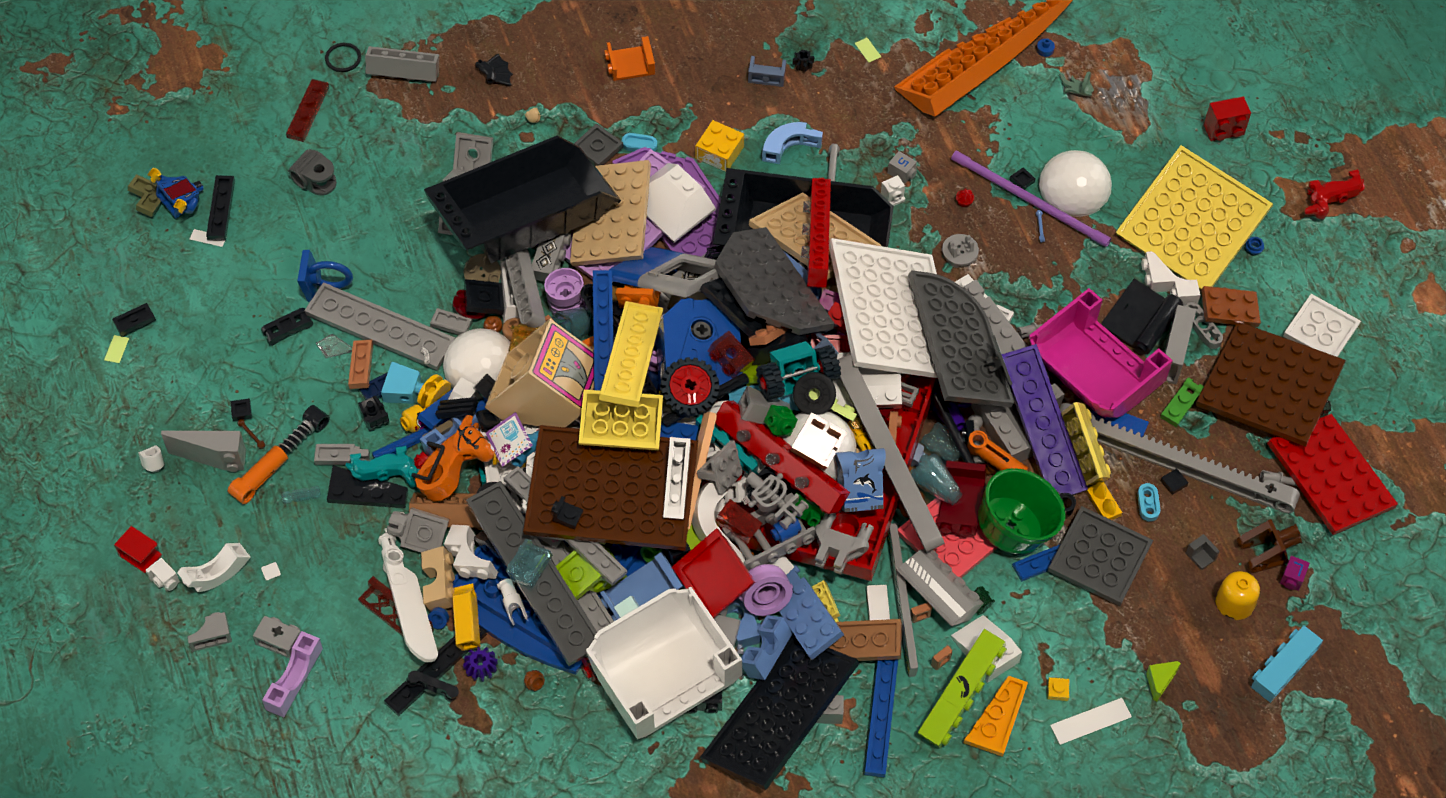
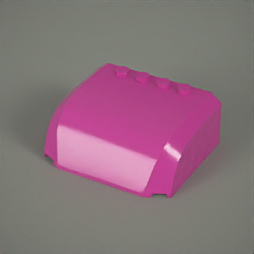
(1095, 361)

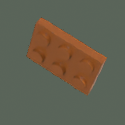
(1230, 306)

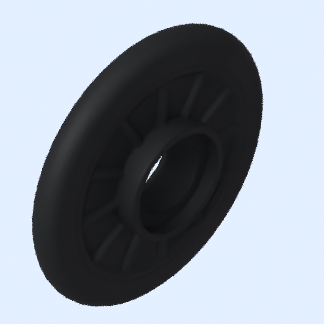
(825, 387)

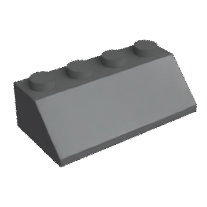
(1005, 429)

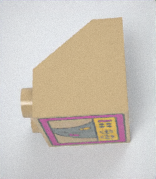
(544, 378)

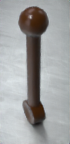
(261, 445)

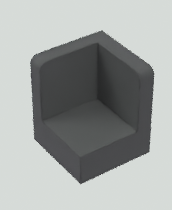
(1202, 552)

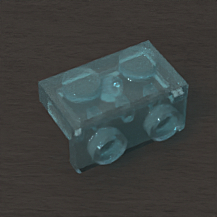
(940, 441)
(528, 563)

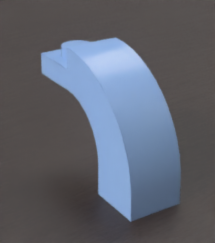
(787, 136)

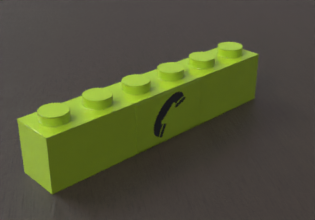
(962, 688)

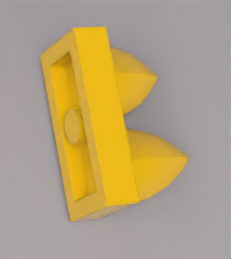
(1103, 501)

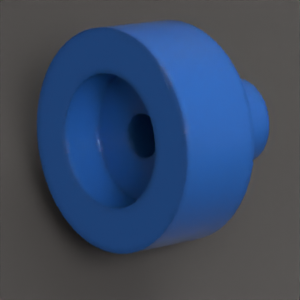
(1045, 47)
(438, 617)

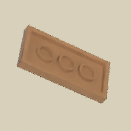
(870, 639)

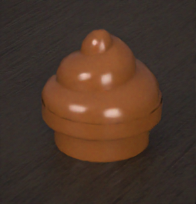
(493, 323)
(534, 680)

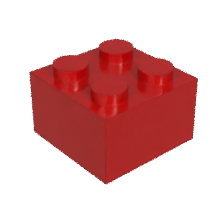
(1227, 118)

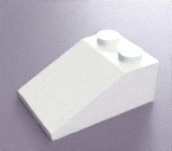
(969, 634)

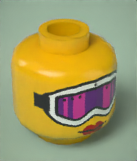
(409, 418)

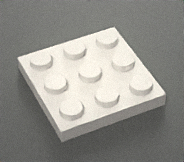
(1322, 326)

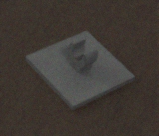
(998, 361)

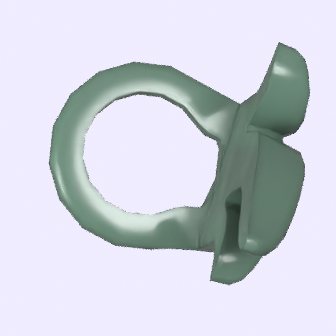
(1078, 87)

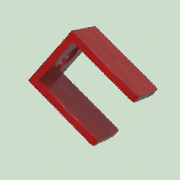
(137, 549)

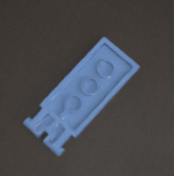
(809, 617)

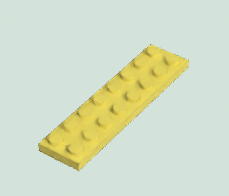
(631, 354)

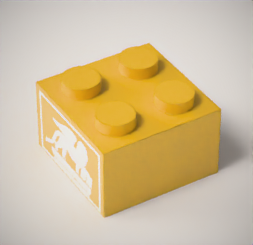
(719, 146)

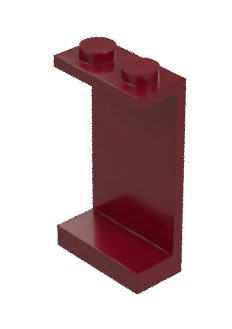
(963, 515)

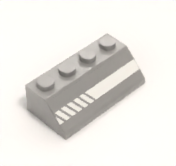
(940, 587)

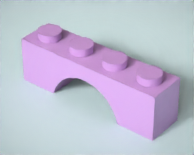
(283, 692)

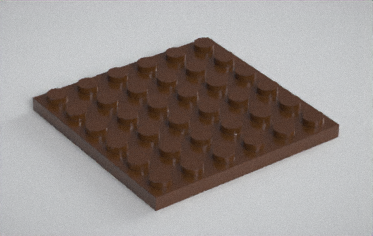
(1271, 383)

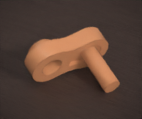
(894, 422)

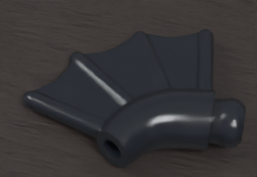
(495, 70)

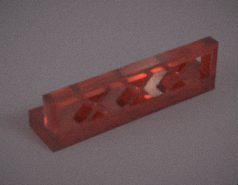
(384, 594)

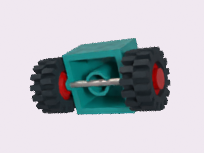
(793, 362)

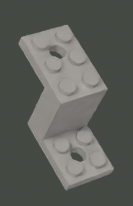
(464, 162)

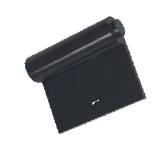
(1144, 317)

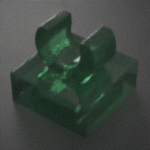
(985, 598)

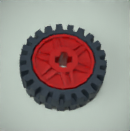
(696, 375)

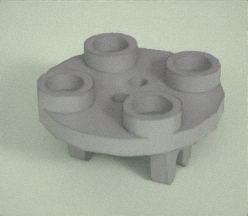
(953, 254)

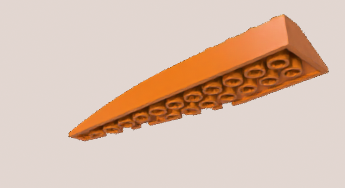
(965, 67)

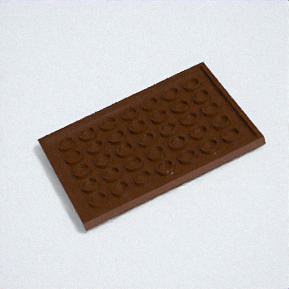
(614, 487)

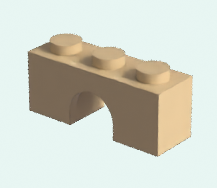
(438, 564)

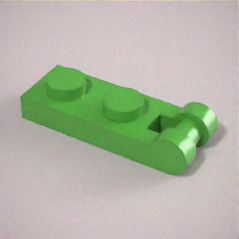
(1182, 402)

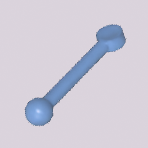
(1039, 213)

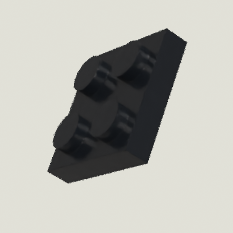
(483, 297)

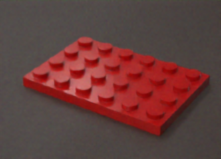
(1334, 476)

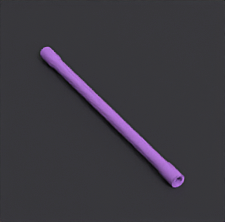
(1095, 235)

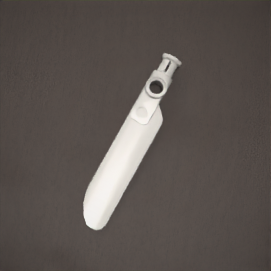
(408, 601)

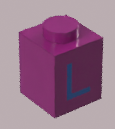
(1294, 573)

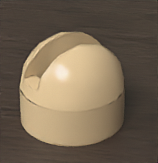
(533, 115)

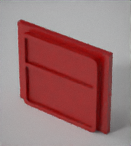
(714, 572)

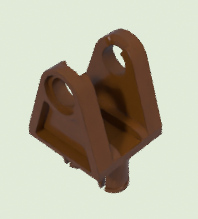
(1267, 533)

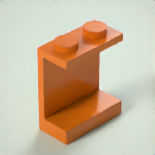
(630, 61)

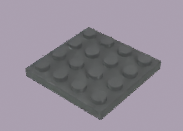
(1100, 555)

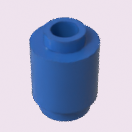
(781, 534)

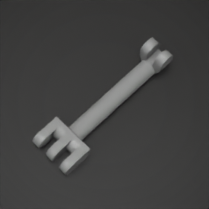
(834, 151)

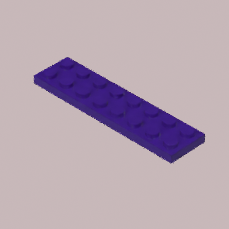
(1043, 421)

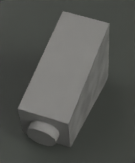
(755, 407)

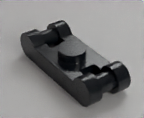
(286, 326)
(432, 685)

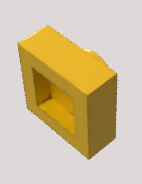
(1058, 689)

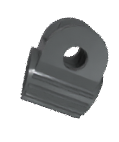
(311, 169)

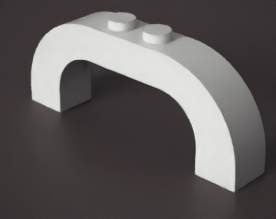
(704, 521)

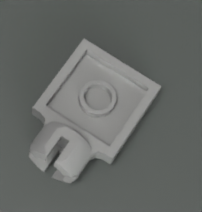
(418, 529)

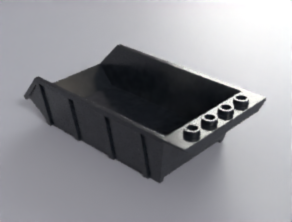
(760, 191)
(523, 198)

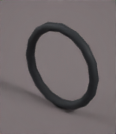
(343, 69)

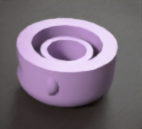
(769, 592)

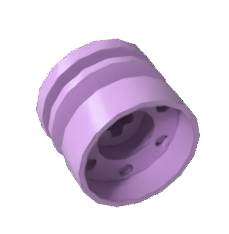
(564, 290)

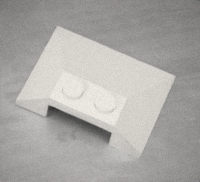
(676, 201)

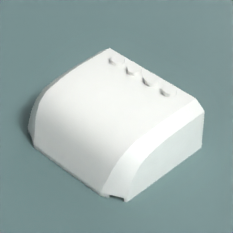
(663, 660)

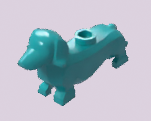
(384, 466)

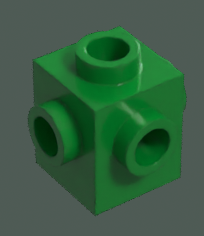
(780, 420)

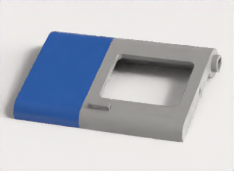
(657, 262)

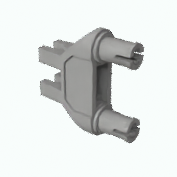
(838, 544)

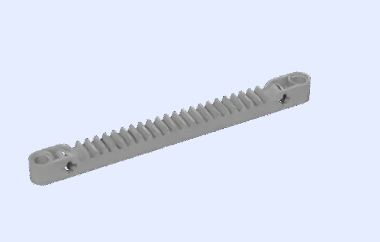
(1279, 497)

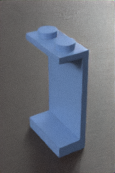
(643, 584)

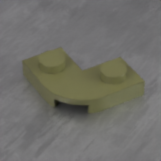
(147, 190)

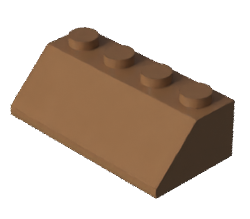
(452, 507)

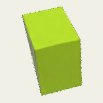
(1160, 676)

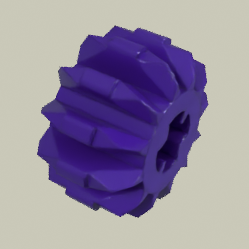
(472, 664)

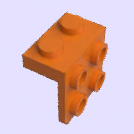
(637, 295)

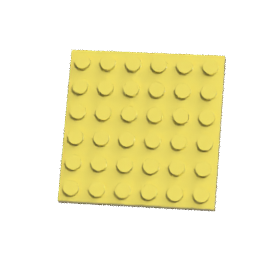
(1194, 218)

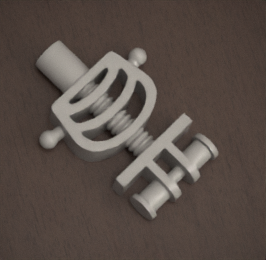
(763, 495)

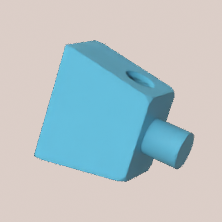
(401, 384)

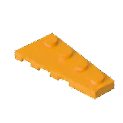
(997, 721)

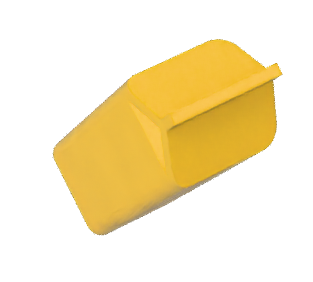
(466, 617)

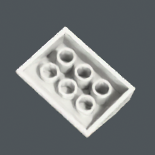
(883, 386)

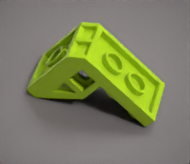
(581, 575)

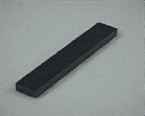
(447, 657)

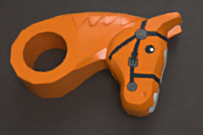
(460, 447)

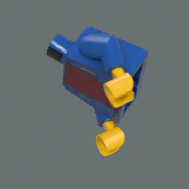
(176, 193)

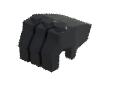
(373, 413)

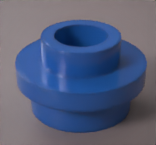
(1254, 241)

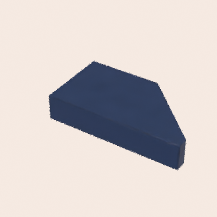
(375, 387)

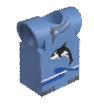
(862, 477)

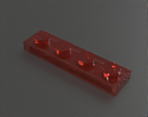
(307, 110)

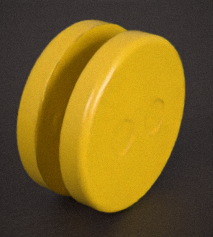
(433, 390)

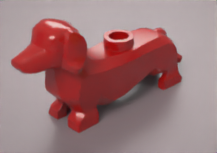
(1332, 192)

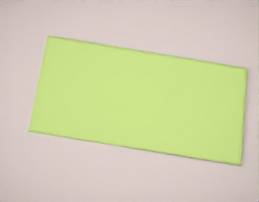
(868, 50)
(116, 349)

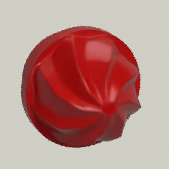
(965, 198)
(420, 459)

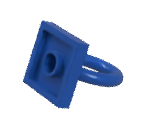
(310, 274)

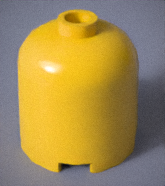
(1238, 595)

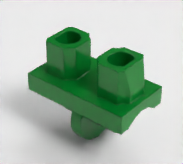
(812, 514)

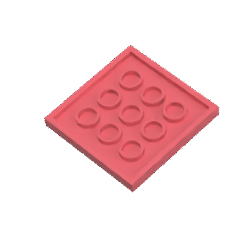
(959, 551)

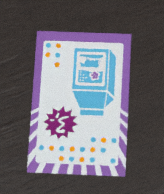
(509, 439)

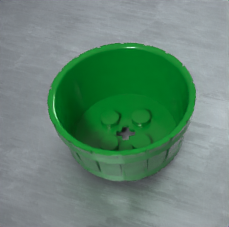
(1027, 503)

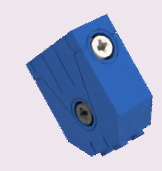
(689, 332)

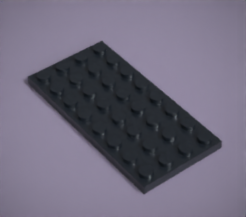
(778, 714)

